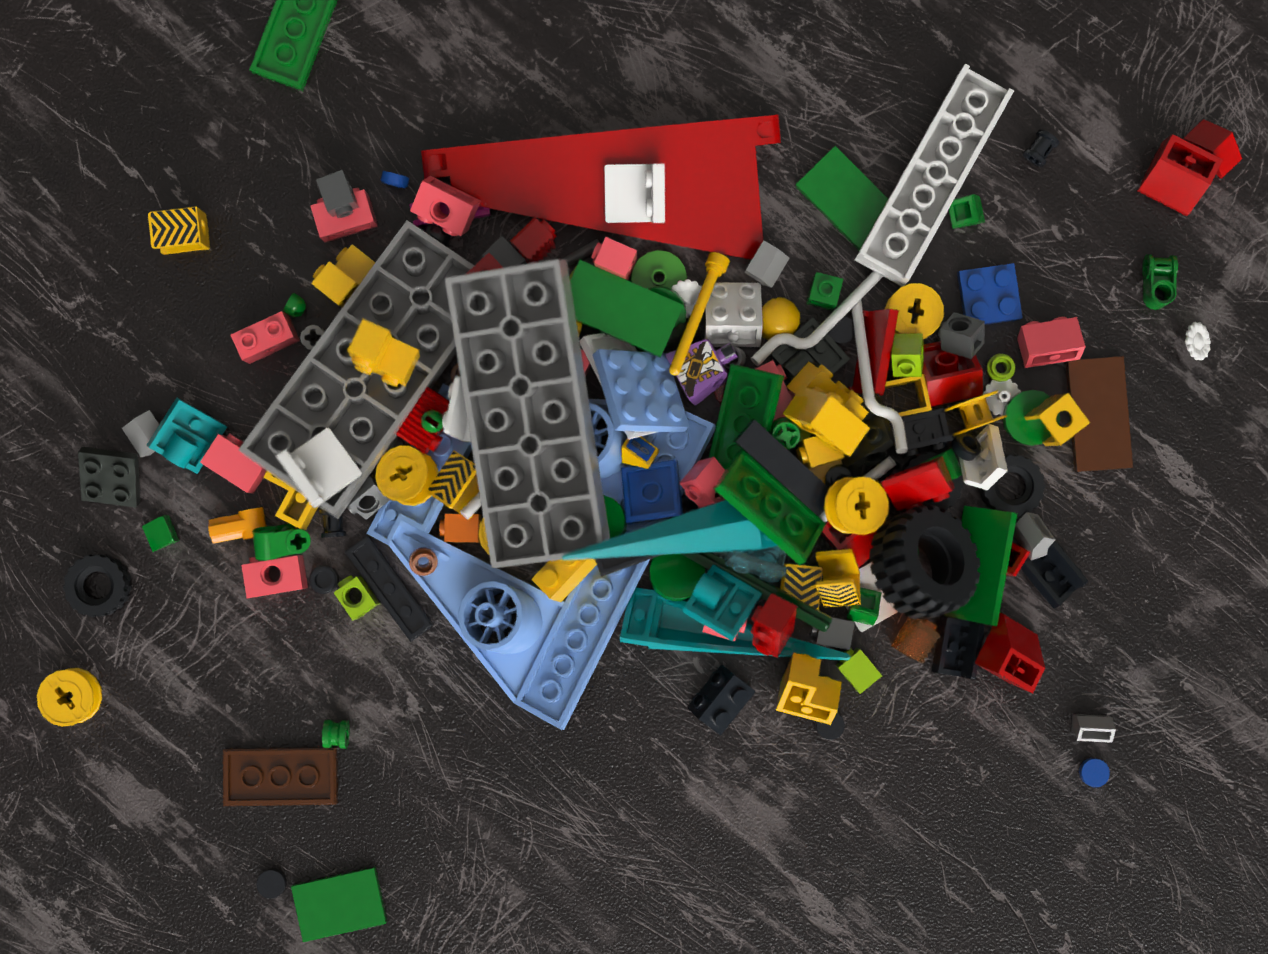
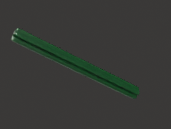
(804, 611)

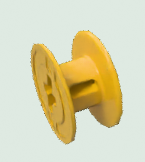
(928, 306)
(975, 412)
(407, 464)
(841, 502)
(55, 689)

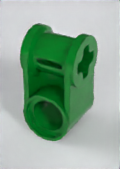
(1161, 275)
(274, 541)

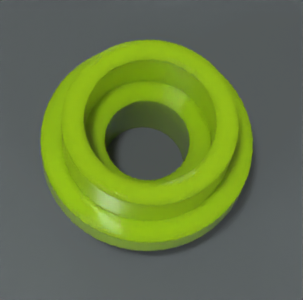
(1009, 366)

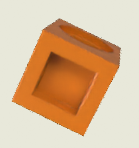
(459, 529)

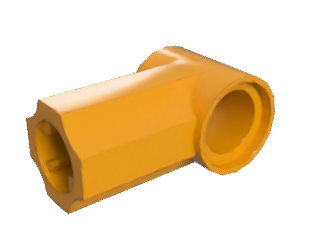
(236, 526)

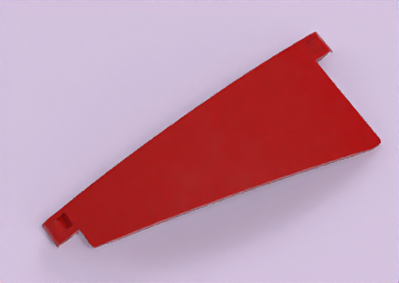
(561, 179)

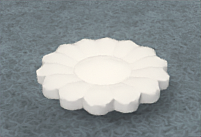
(688, 292)
(1197, 341)
(998, 401)

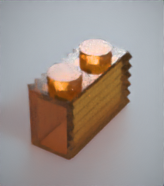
(916, 639)

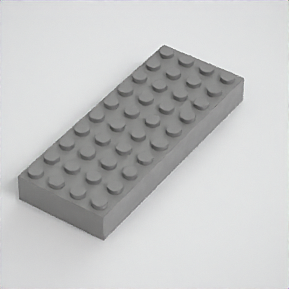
(400, 294)
(528, 412)

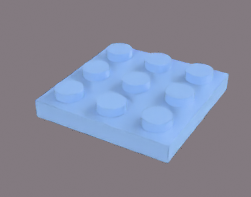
(640, 391)

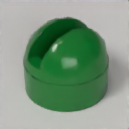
(295, 306)
(437, 416)

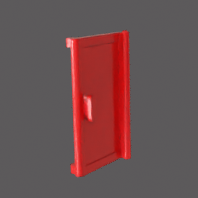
(880, 333)

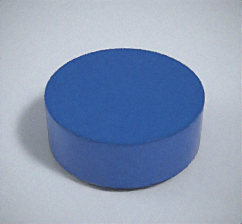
(394, 179)
(1094, 772)

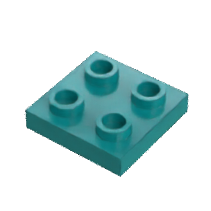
(185, 435)
(722, 602)

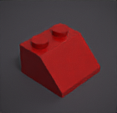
(950, 375)
(919, 484)

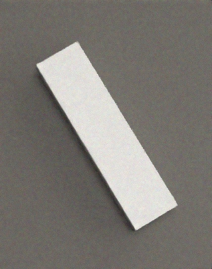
(933, 176)

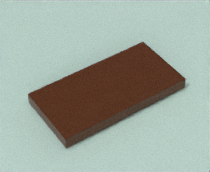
(1101, 395)
(280, 776)

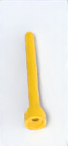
(716, 266)

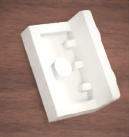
(989, 463)

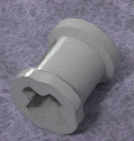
(310, 332)

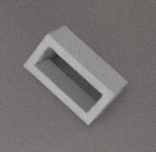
(767, 264)
(140, 431)
(1033, 535)
(1093, 728)

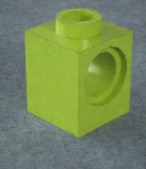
(908, 355)
(368, 599)
(858, 670)

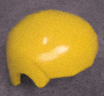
(779, 317)

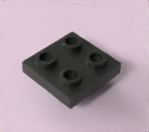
(824, 352)
(874, 443)
(109, 477)

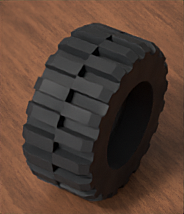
(900, 570)

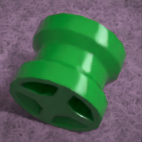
(787, 438)
(336, 734)

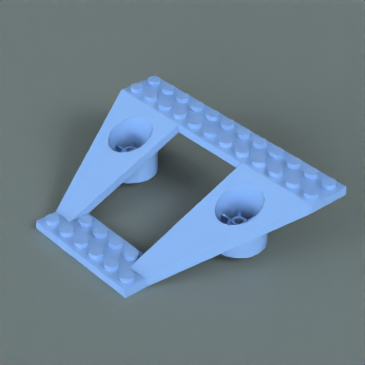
(553, 642)

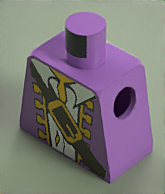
(703, 369)

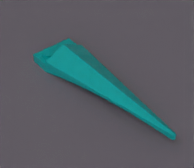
(704, 530)
(664, 626)

